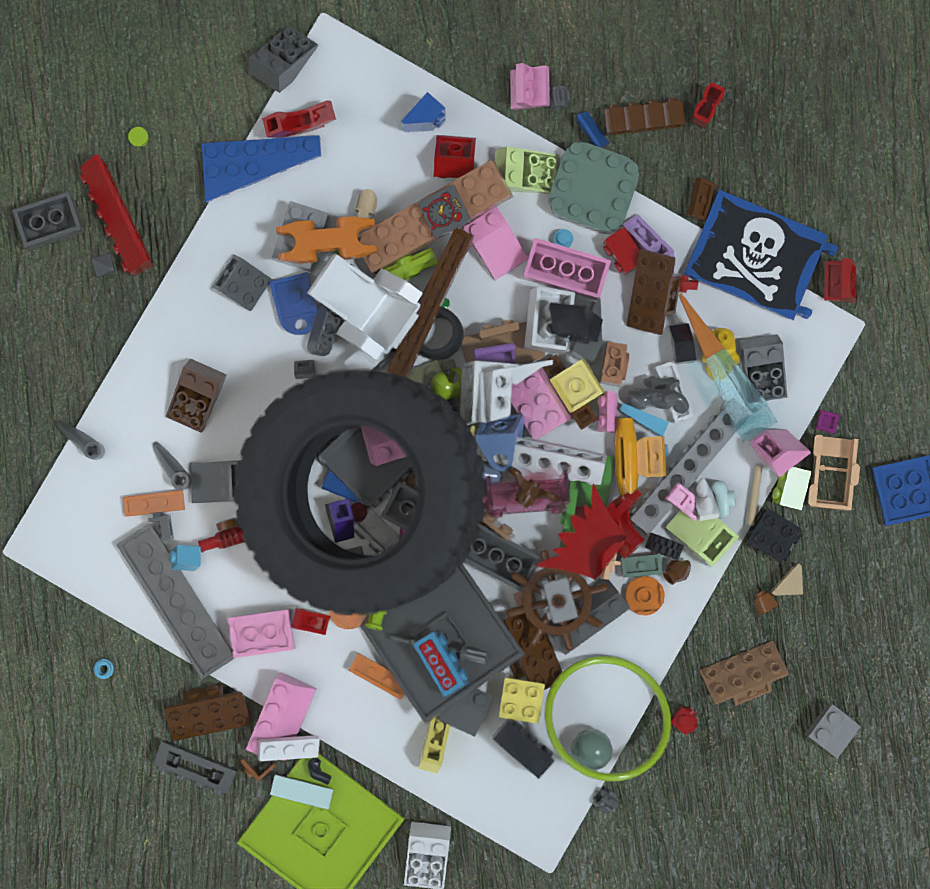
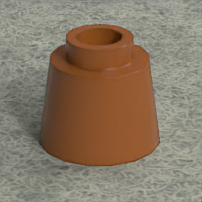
(765, 602)

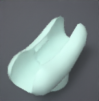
(724, 498)

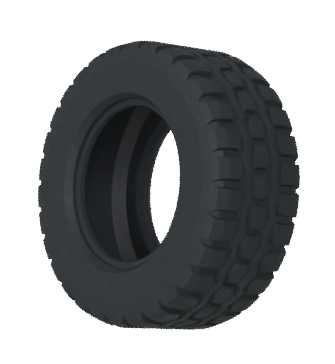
(277, 508)

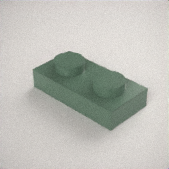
(641, 566)

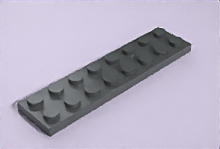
(176, 601)

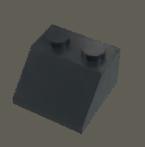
(575, 323)

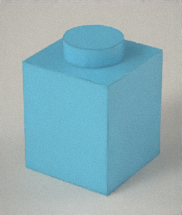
(185, 557)

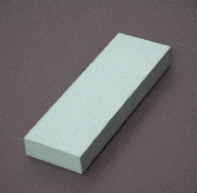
(301, 791)

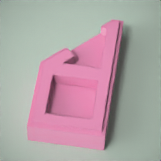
(683, 500)

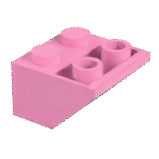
(779, 450)

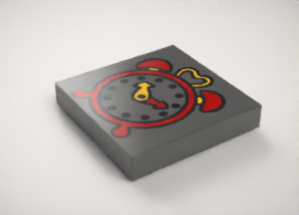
(444, 211)

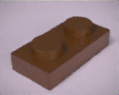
(701, 199)

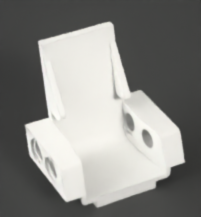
(373, 310)
(481, 390)

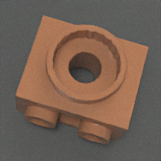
(614, 364)

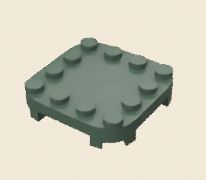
(593, 187)

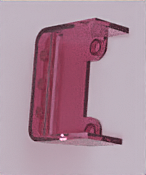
(501, 497)

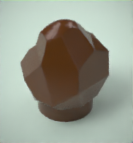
(677, 571)

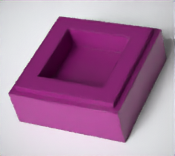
(827, 421)

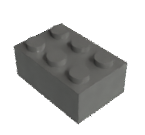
(48, 221)

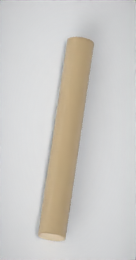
(754, 495)

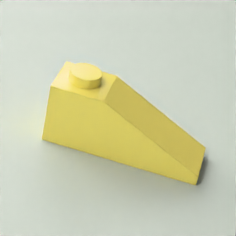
(434, 746)

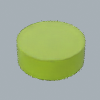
(138, 137)

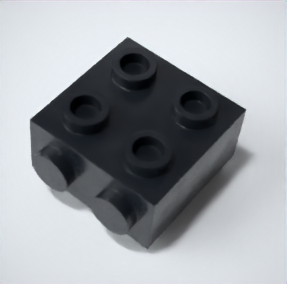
(774, 535)

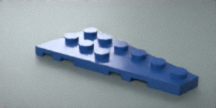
(246, 162)

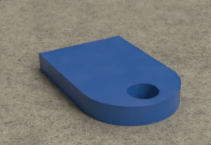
(294, 302)

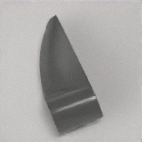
(82, 440)
(172, 467)

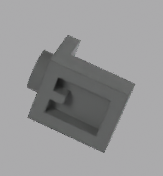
(165, 528)

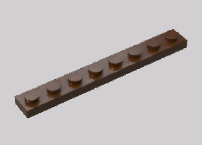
(431, 302)

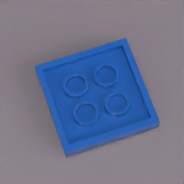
(903, 490)

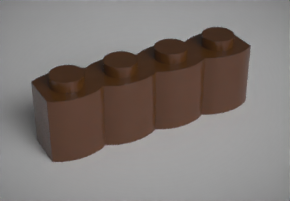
(644, 117)

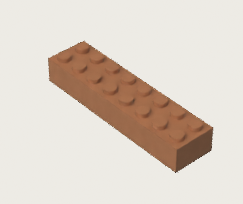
(409, 230)

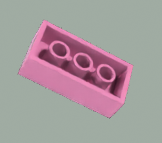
(566, 269)

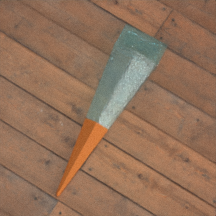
(742, 401)

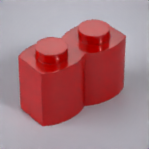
(709, 102)

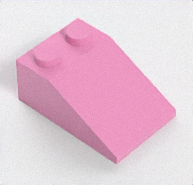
(496, 243)

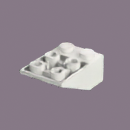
(427, 855)

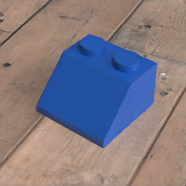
(424, 115)

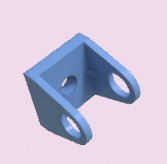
(500, 438)

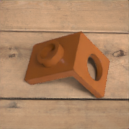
(252, 772)

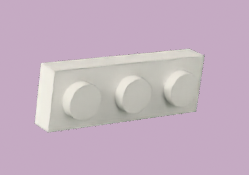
(670, 370)
(288, 748)

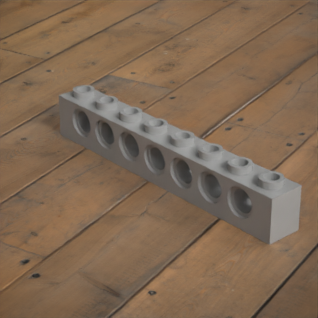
(648, 523)

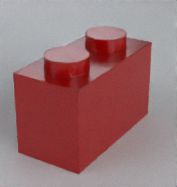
(623, 251)

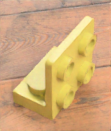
(521, 700)

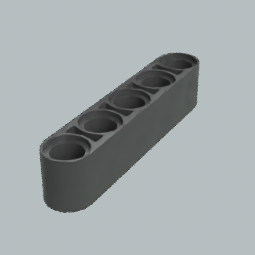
(318, 335)

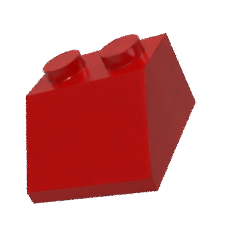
(453, 156)

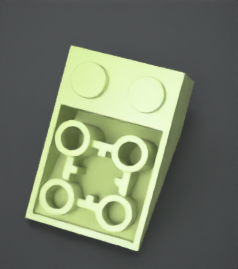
(527, 169)
(705, 538)

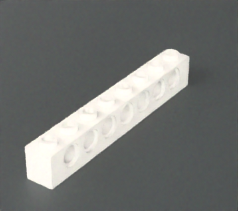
(555, 454)

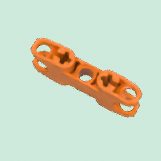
(340, 239)

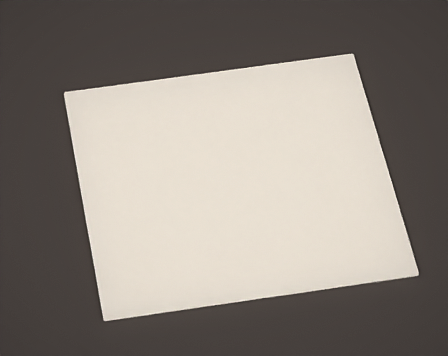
(80, 511)

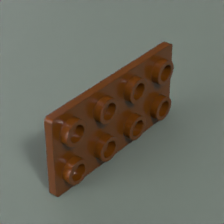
(653, 292)
(540, 660)

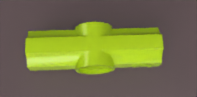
(412, 265)

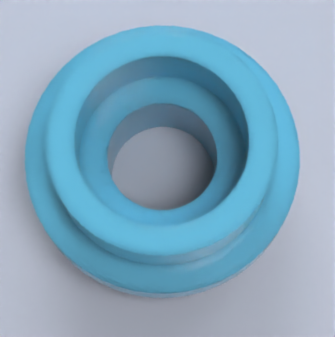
(97, 668)

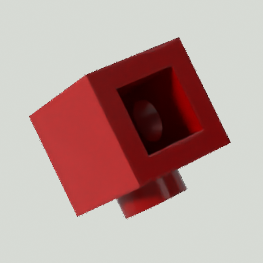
(684, 719)

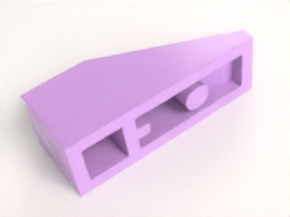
(646, 237)

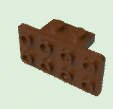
(207, 712)

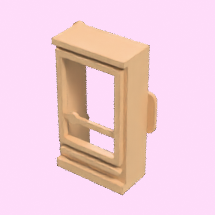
(835, 448)

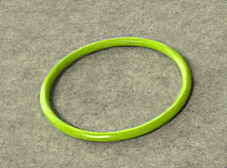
(579, 767)

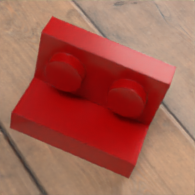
(840, 280)

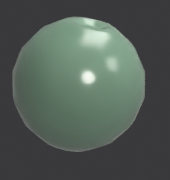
(592, 749)

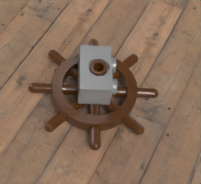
(559, 601)

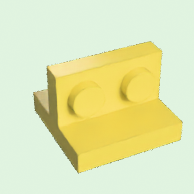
(577, 385)

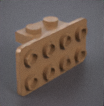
(499, 335)

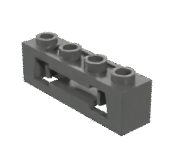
(164, 756)

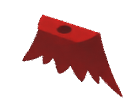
(593, 543)

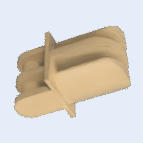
(366, 204)

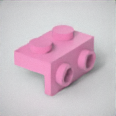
(607, 412)

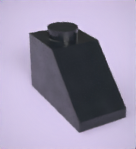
(682, 344)

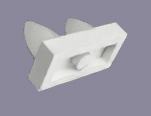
(704, 501)

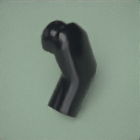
(316, 773)

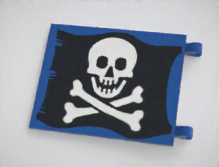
(757, 255)

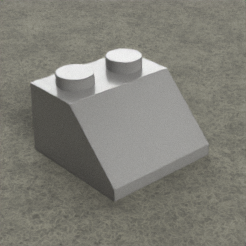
(832, 730)

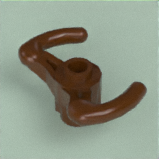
(530, 491)

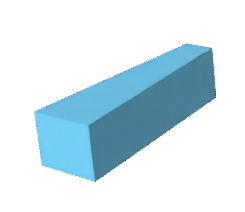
(647, 420)

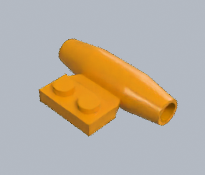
(636, 456)

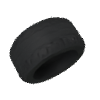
(454, 343)

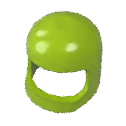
(445, 385)

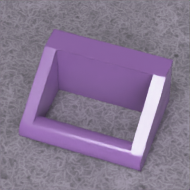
(499, 354)

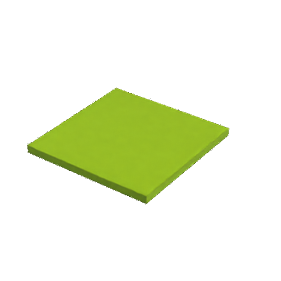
(321, 845)

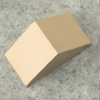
(790, 583)

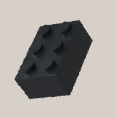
(524, 747)

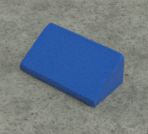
(591, 130)
(336, 486)

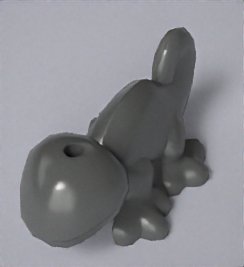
(660, 395)

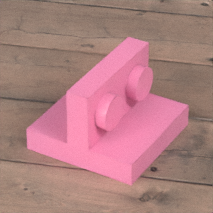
(529, 87)

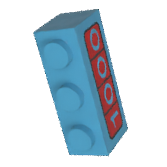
(441, 663)

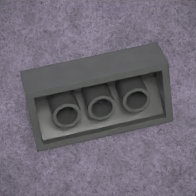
(605, 607)

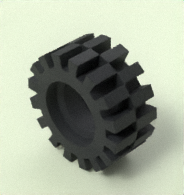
(664, 546)

